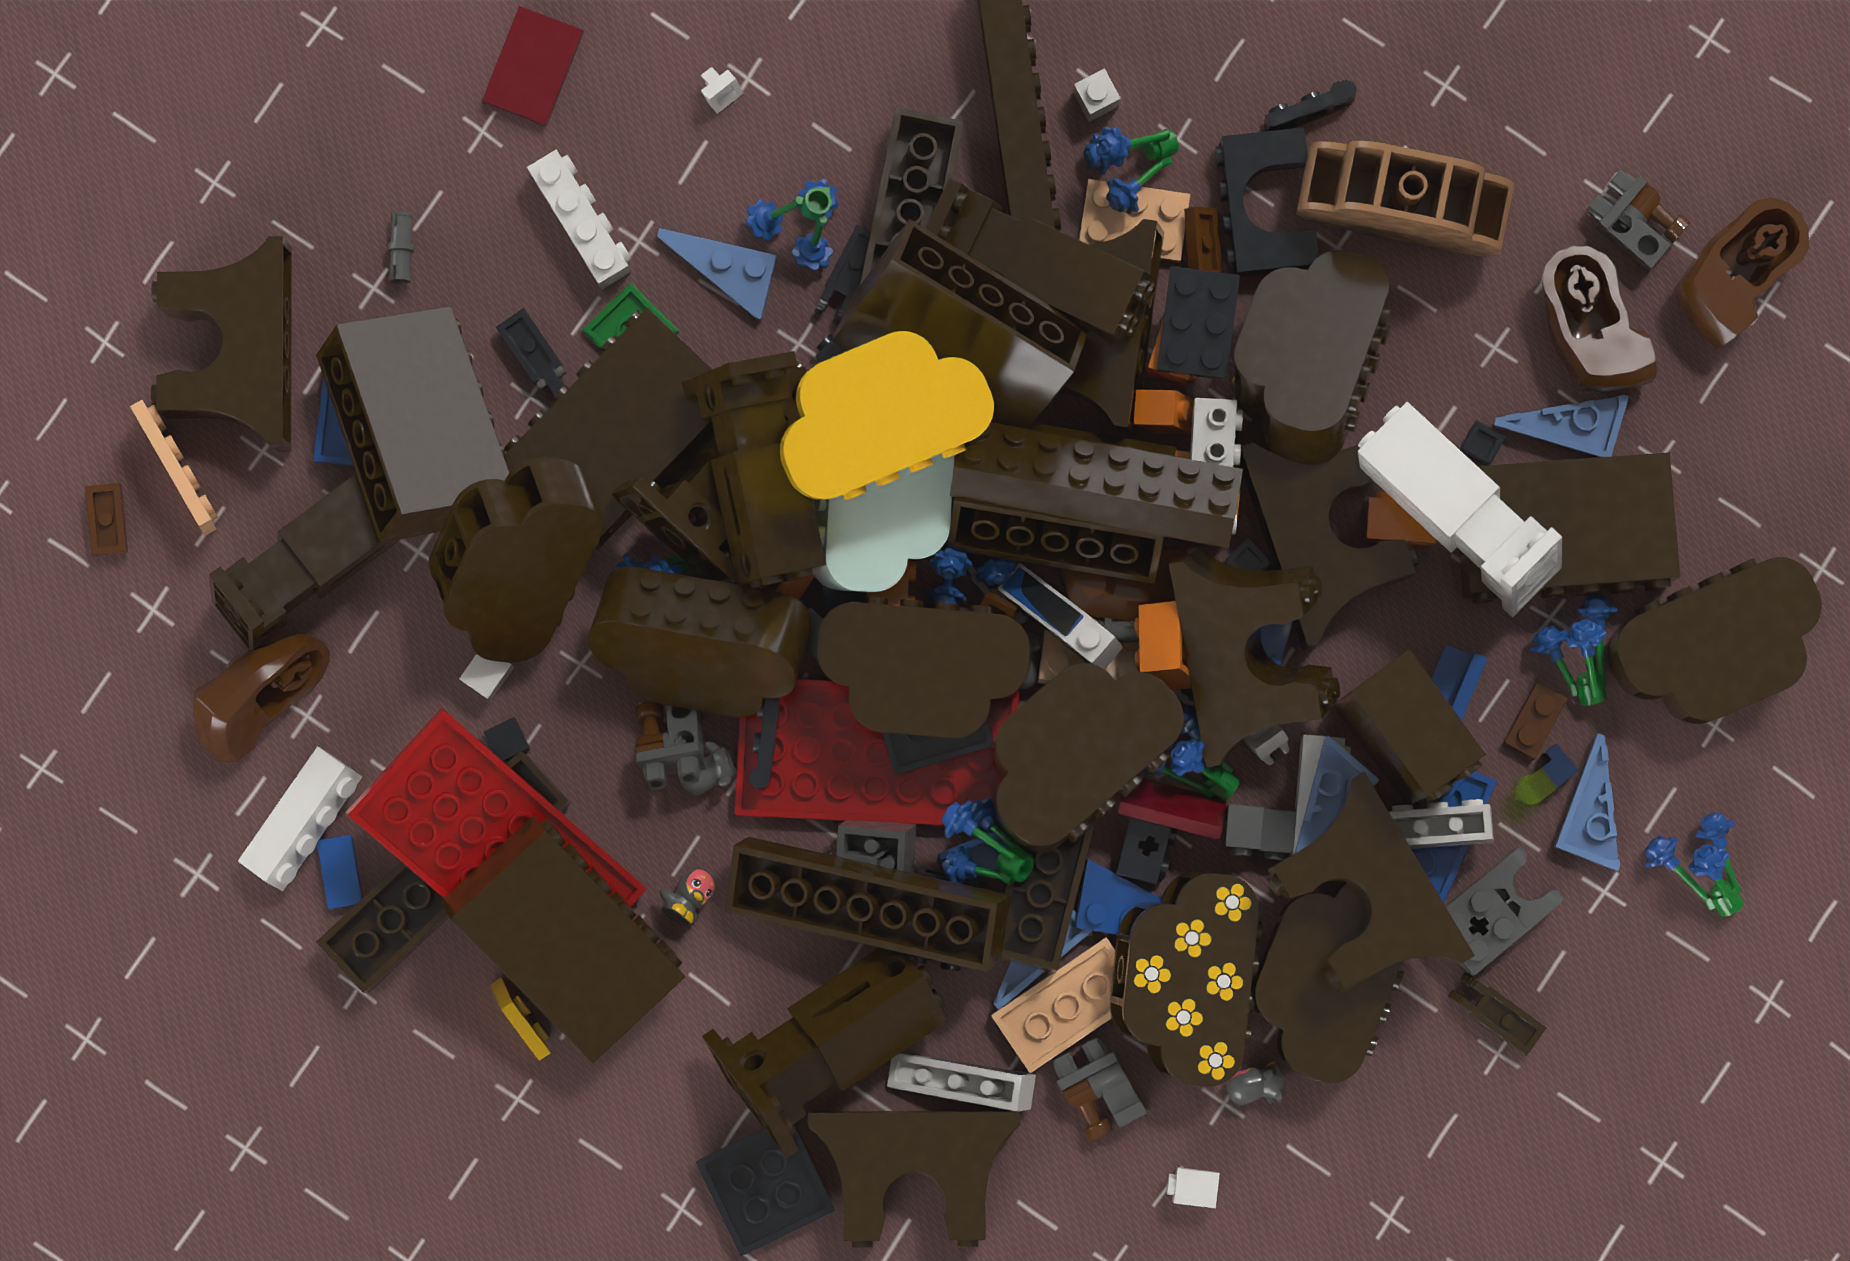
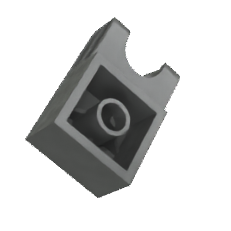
(1500, 908)

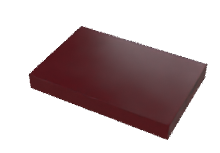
(532, 66)
(1175, 808)

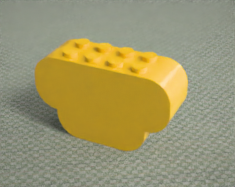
(881, 413)

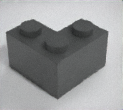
(1258, 830)
(878, 843)

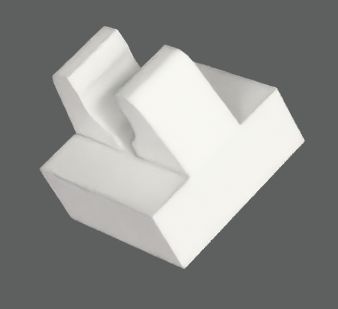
(720, 89)
(1266, 741)

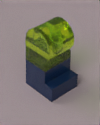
(1536, 786)

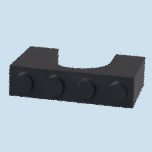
(1242, 160)

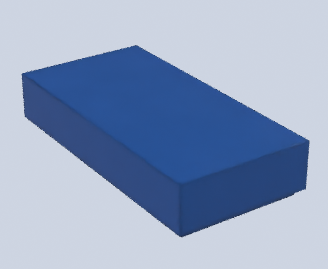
(339, 871)

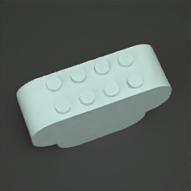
(878, 531)

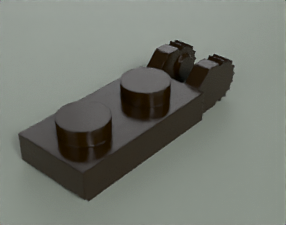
(1500, 1016)

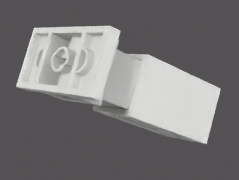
(1460, 506)

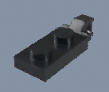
(532, 351)

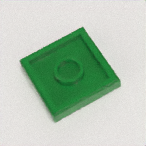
(617, 312)

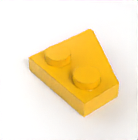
(517, 1014)

